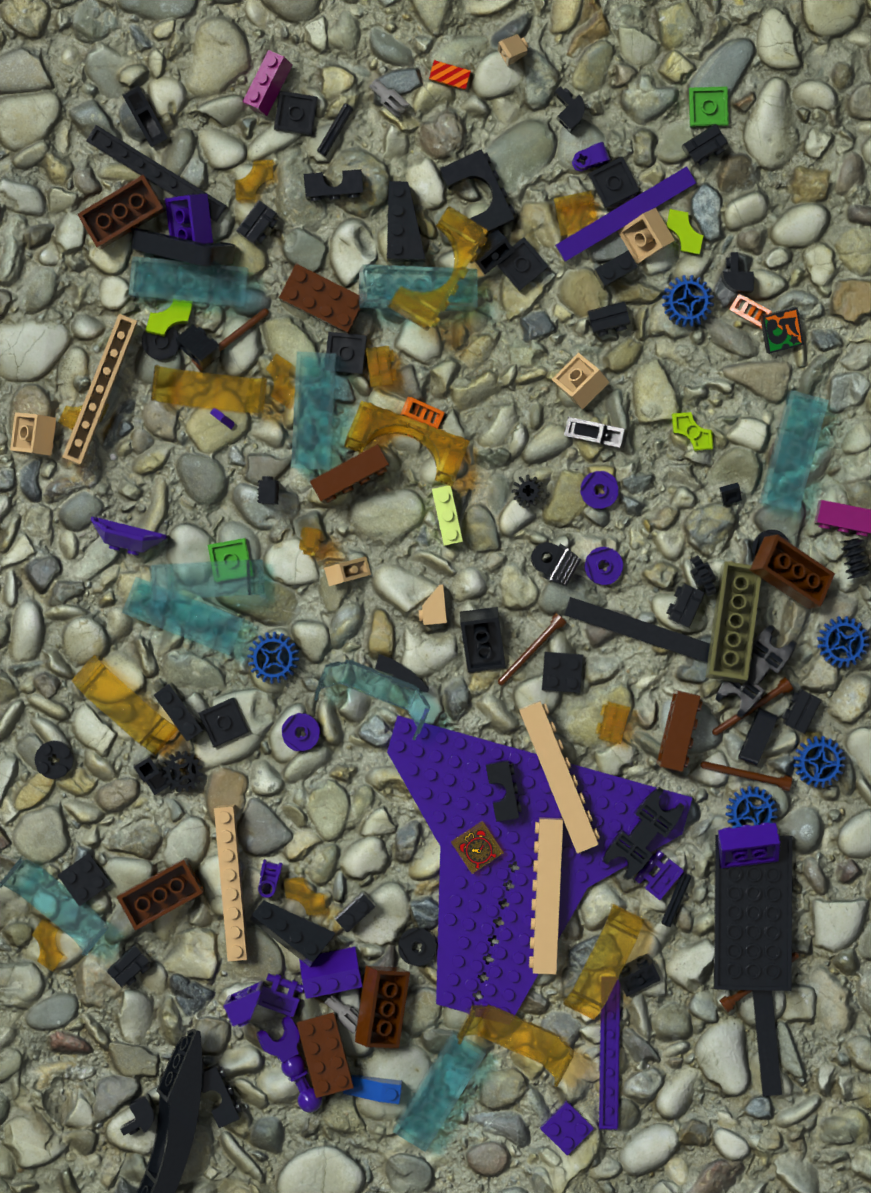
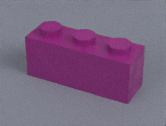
(267, 83)
(843, 517)

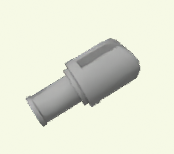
(389, 98)
(345, 1013)

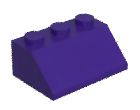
(189, 217)
(748, 845)
(331, 973)
(242, 1004)

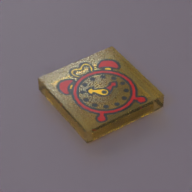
(477, 847)

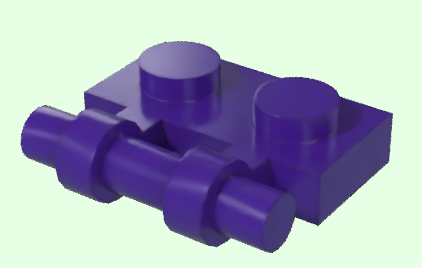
(663, 879)
(278, 1000)

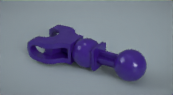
(292, 1064)

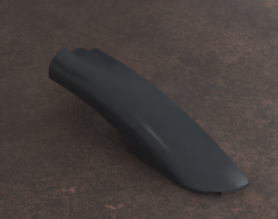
(177, 1116)

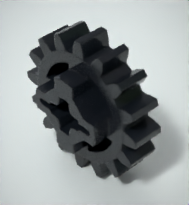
(703, 575)
(177, 778)

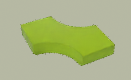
(689, 239)
(176, 314)
(684, 424)

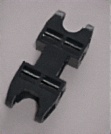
(758, 669)
(643, 833)

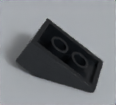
(482, 639)

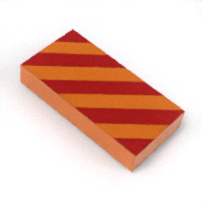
(449, 75)

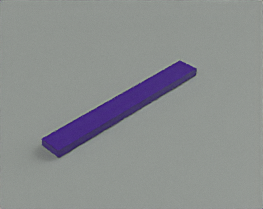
(625, 214)
(609, 1061)

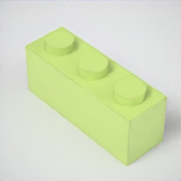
(447, 515)

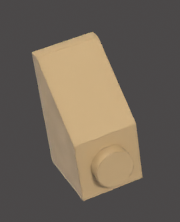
(512, 49)
(347, 571)
(433, 609)

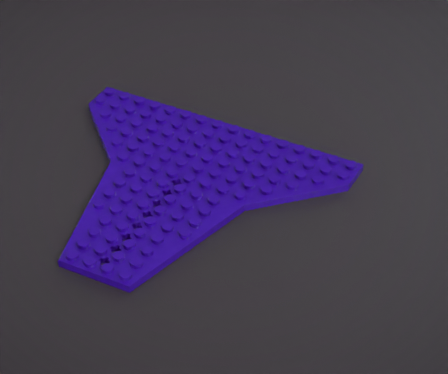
(453, 793)

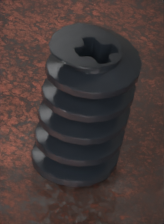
(855, 558)

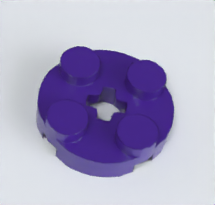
(596, 479)
(613, 570)
(290, 734)

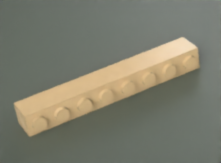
(100, 390)
(558, 776)
(231, 882)
(547, 895)

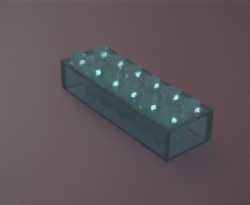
(188, 282)
(381, 282)
(314, 410)
(793, 451)
(185, 617)
(439, 1091)

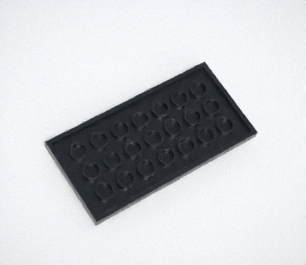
(754, 924)

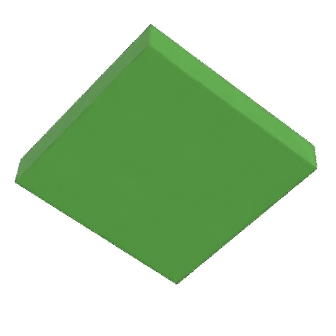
(708, 106)
(229, 551)

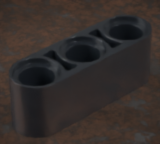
(757, 737)

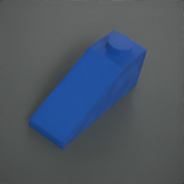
(376, 1089)

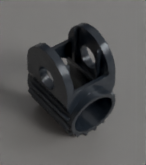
(561, 566)

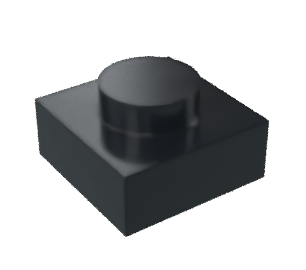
(730, 494)

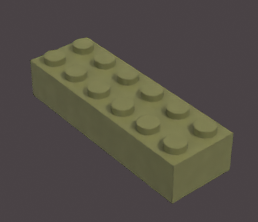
(733, 623)

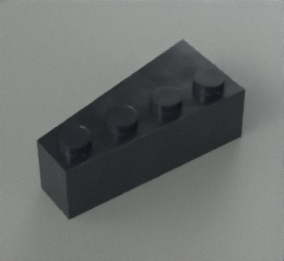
(403, 232)
(295, 933)

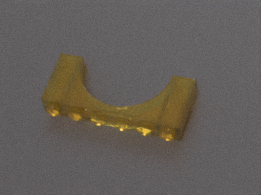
(465, 239)
(374, 422)

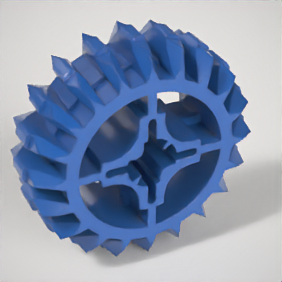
(686, 291)
(839, 634)
(286, 668)
(819, 753)
(759, 808)

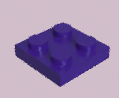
(566, 1127)

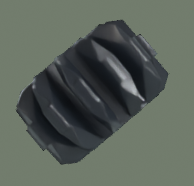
(532, 486)

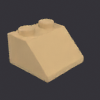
(646, 235)
(580, 381)
(33, 433)

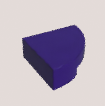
(222, 418)

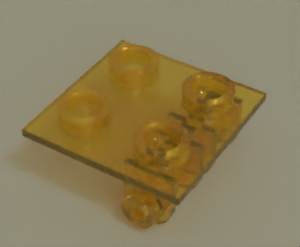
(575, 212)

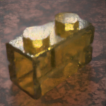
(380, 366)
(310, 540)
(613, 722)

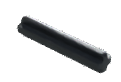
(335, 129)
(676, 899)

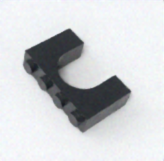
(477, 167)

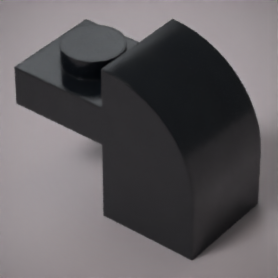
(574, 110)
(736, 281)
(151, 772)
(144, 1113)

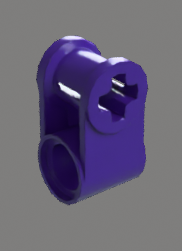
(593, 156)
(269, 876)

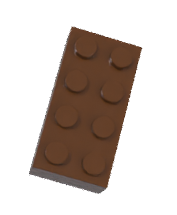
(121, 212)
(321, 299)
(350, 473)
(792, 571)
(678, 730)
(160, 893)
(382, 1007)
(325, 1055)

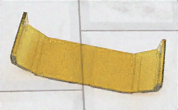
(209, 390)
(123, 705)
(605, 962)
(519, 1037)

